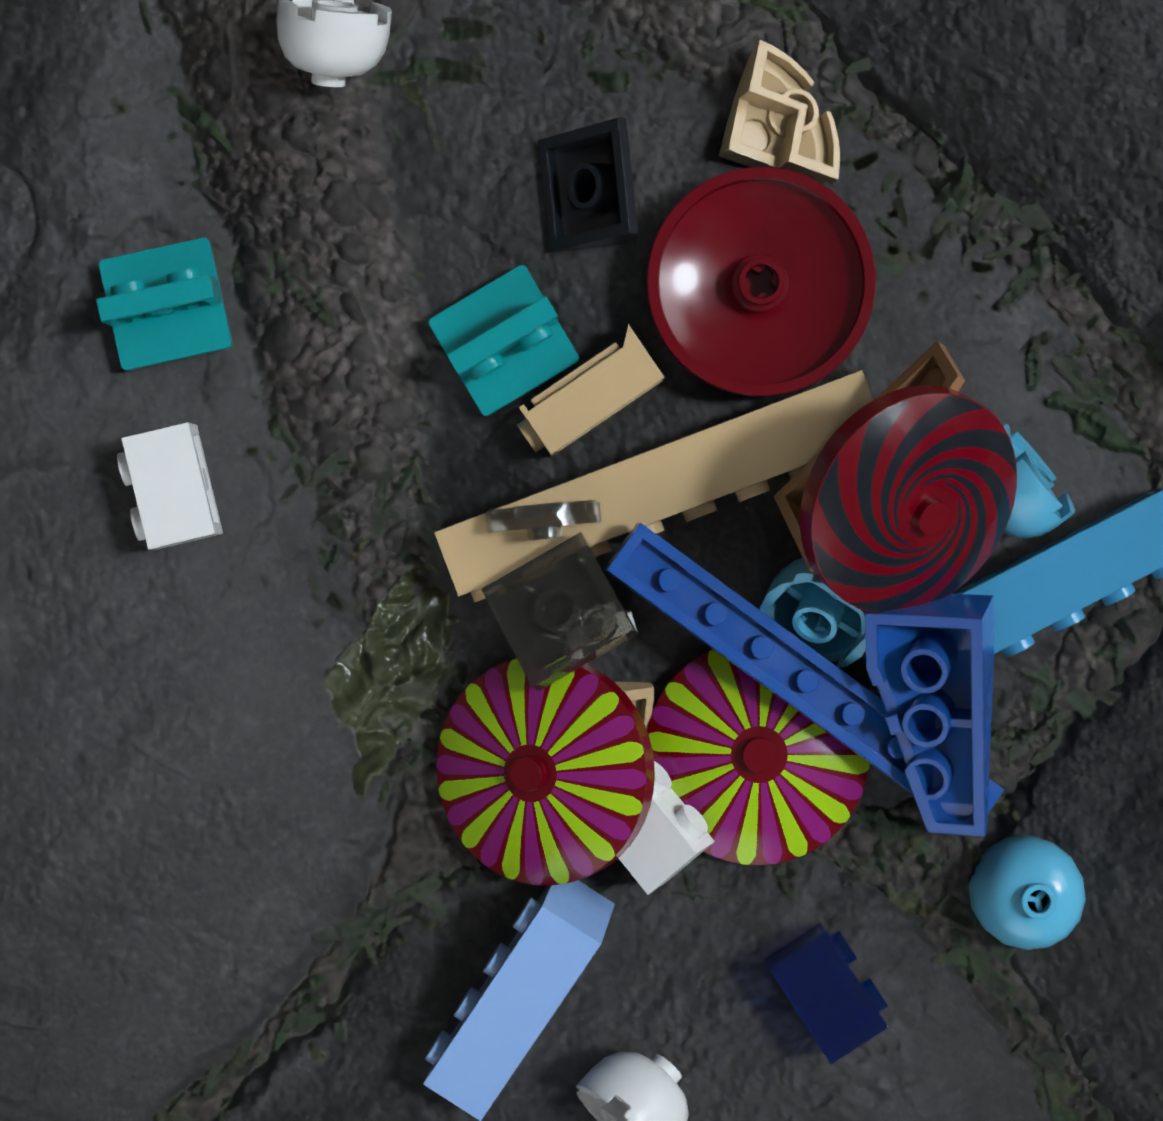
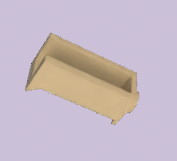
(589, 395)

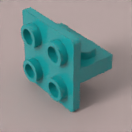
(164, 304)
(504, 340)

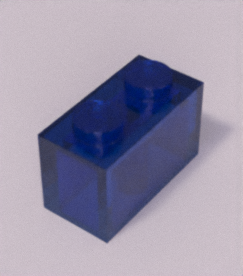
(826, 991)

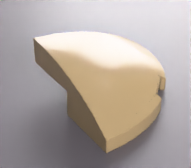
(779, 121)

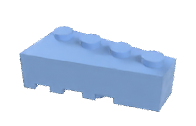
(519, 996)

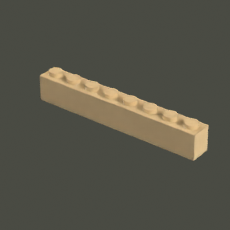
(665, 481)

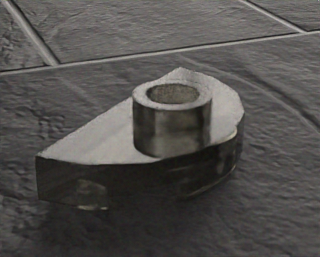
(543, 520)

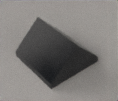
(589, 187)

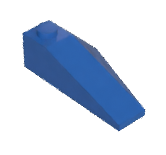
(937, 695)

